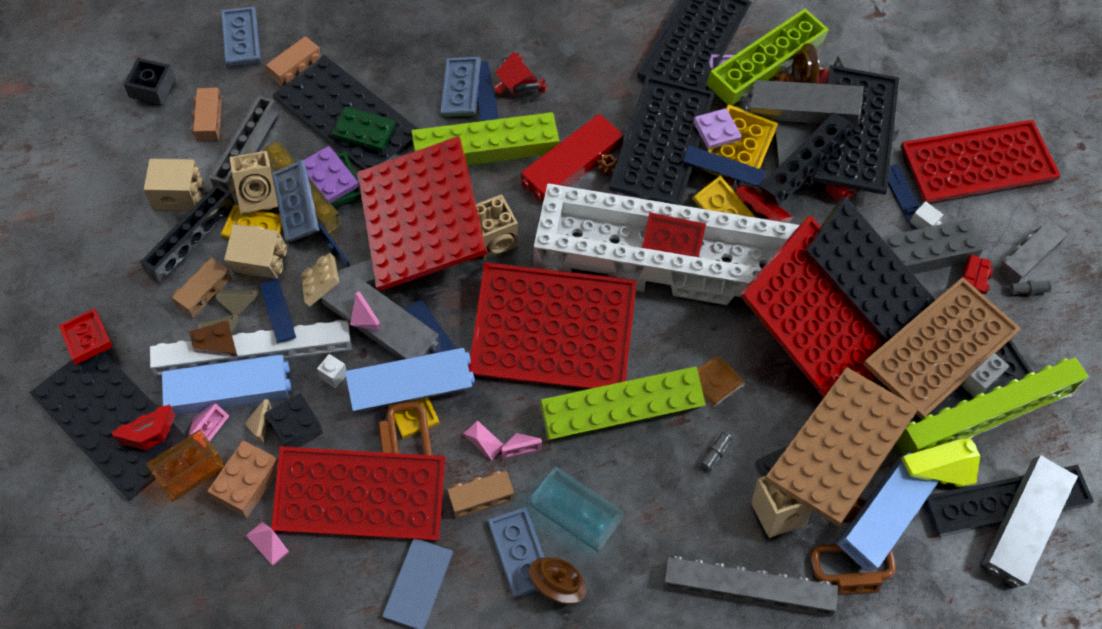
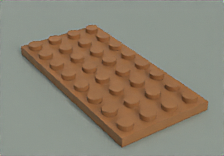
(941, 347)
(841, 446)

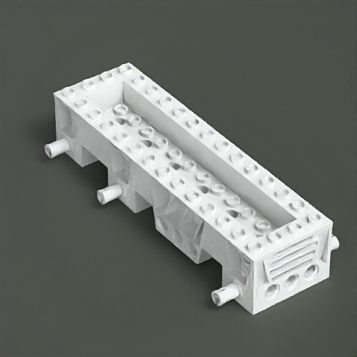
(609, 216)

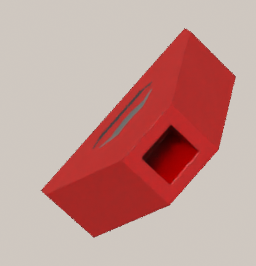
(146, 429)

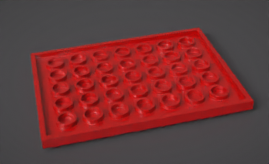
(420, 213)
(809, 313)
(552, 327)

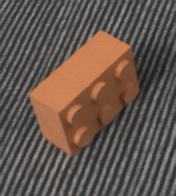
(244, 479)

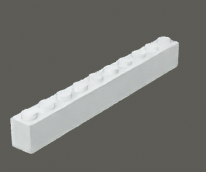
(309, 341)

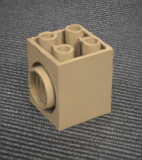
(253, 182)
(173, 184)
(498, 226)
(255, 251)
(778, 510)

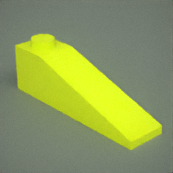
(949, 462)

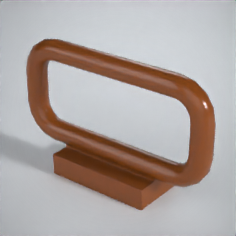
(387, 428)
(855, 582)

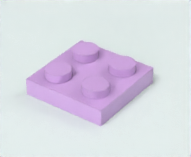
(717, 128)

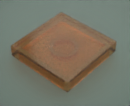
(718, 380)

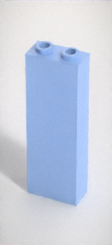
(409, 379)
(226, 384)
(885, 516)

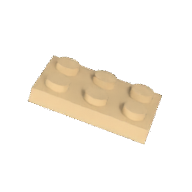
(319, 279)

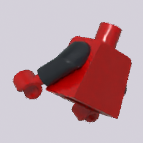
(517, 77)

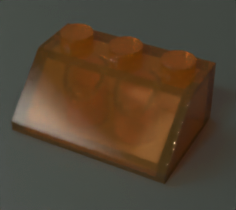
(186, 465)

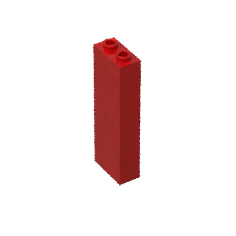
(572, 157)

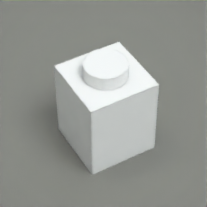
(926, 216)
(332, 371)

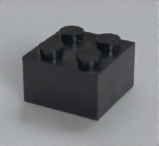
(149, 81)
(294, 422)

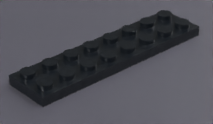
(988, 503)

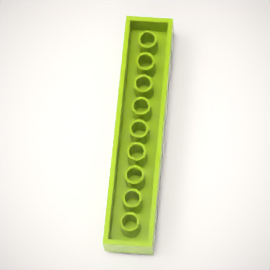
(995, 407)

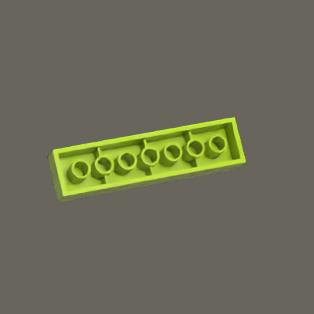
(765, 57)
(496, 138)
(621, 403)

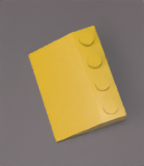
(755, 139)

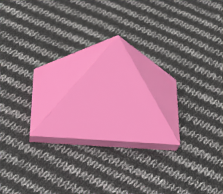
(363, 315)
(209, 421)
(484, 440)
(520, 445)
(267, 543)

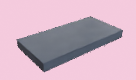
(240, 36)
(460, 87)
(295, 201)
(517, 548)
(418, 584)

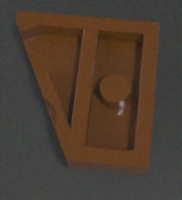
(214, 339)

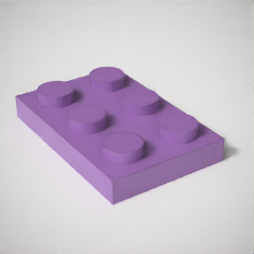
(330, 174)

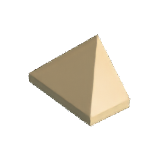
(258, 423)

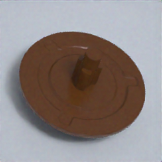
(806, 65)
(557, 580)

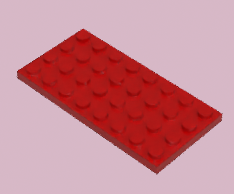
(979, 161)
(358, 493)

